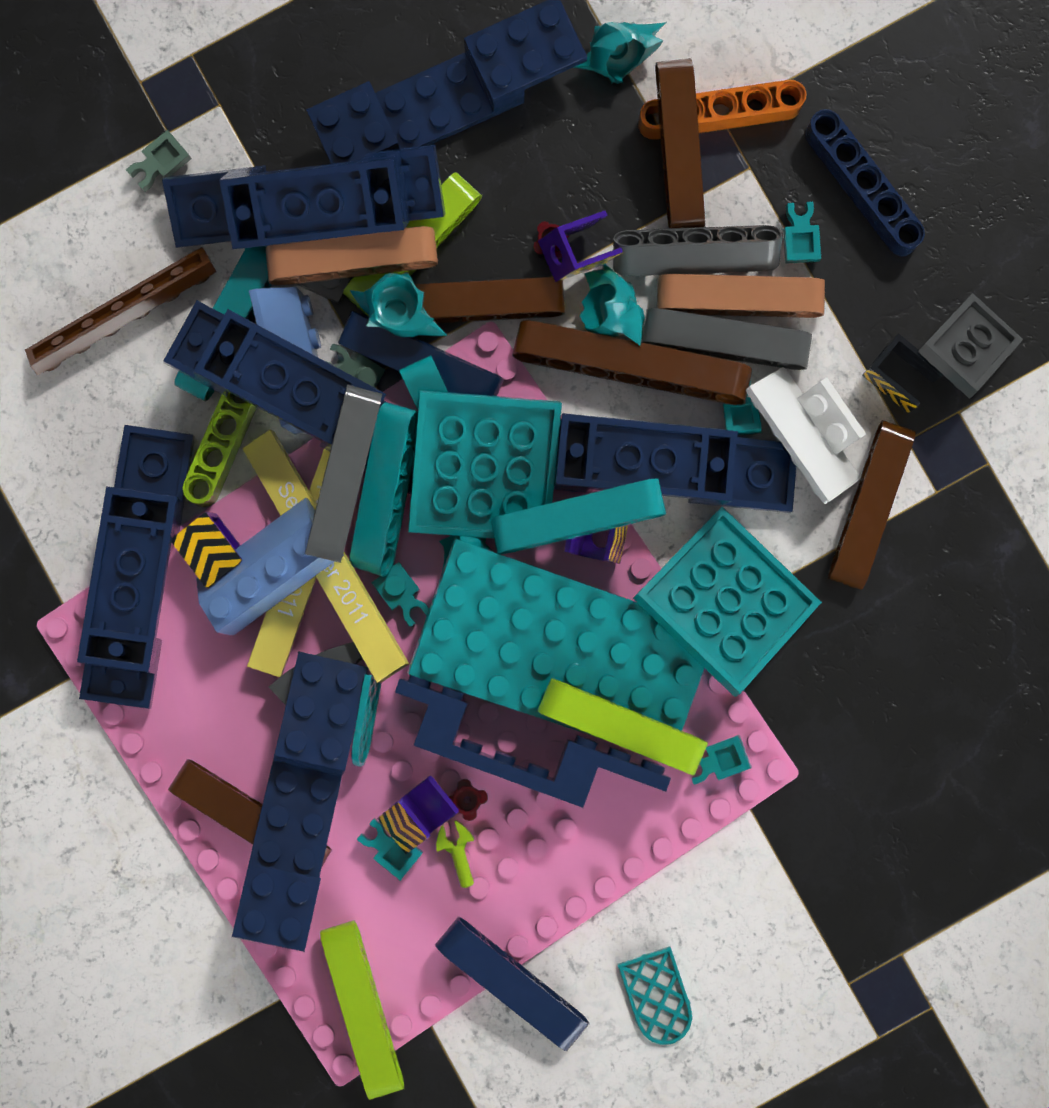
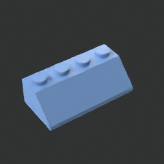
(287, 315)
(269, 572)

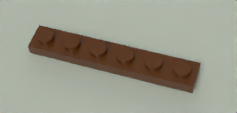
(119, 311)

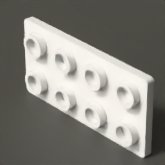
(811, 428)

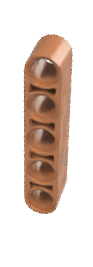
(351, 256)
(742, 295)

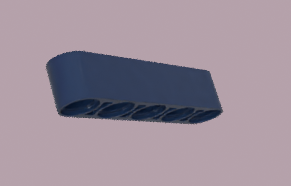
(863, 166)
(401, 352)
(512, 983)

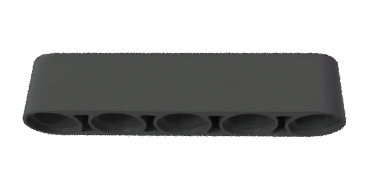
(697, 250)
(727, 338)
(343, 474)

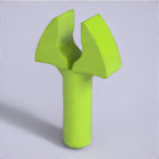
(457, 852)

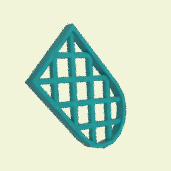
(365, 720)
(676, 1013)

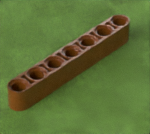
(632, 364)

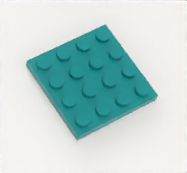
(480, 460)
(727, 601)

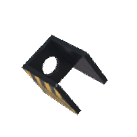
(890, 387)

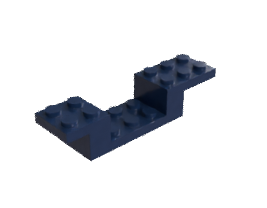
(455, 93)
(305, 202)
(263, 370)
(688, 460)
(132, 567)
(573, 773)
(300, 802)

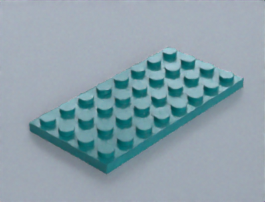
(512, 627)

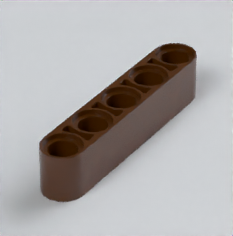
(680, 143)
(493, 299)
(871, 505)
(219, 800)

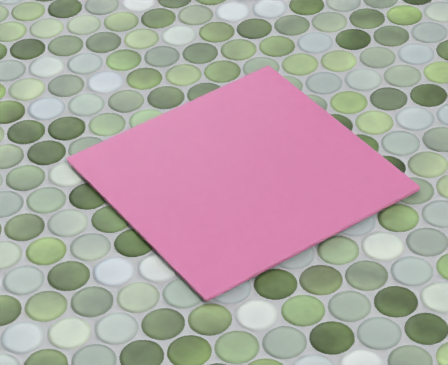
(532, 858)

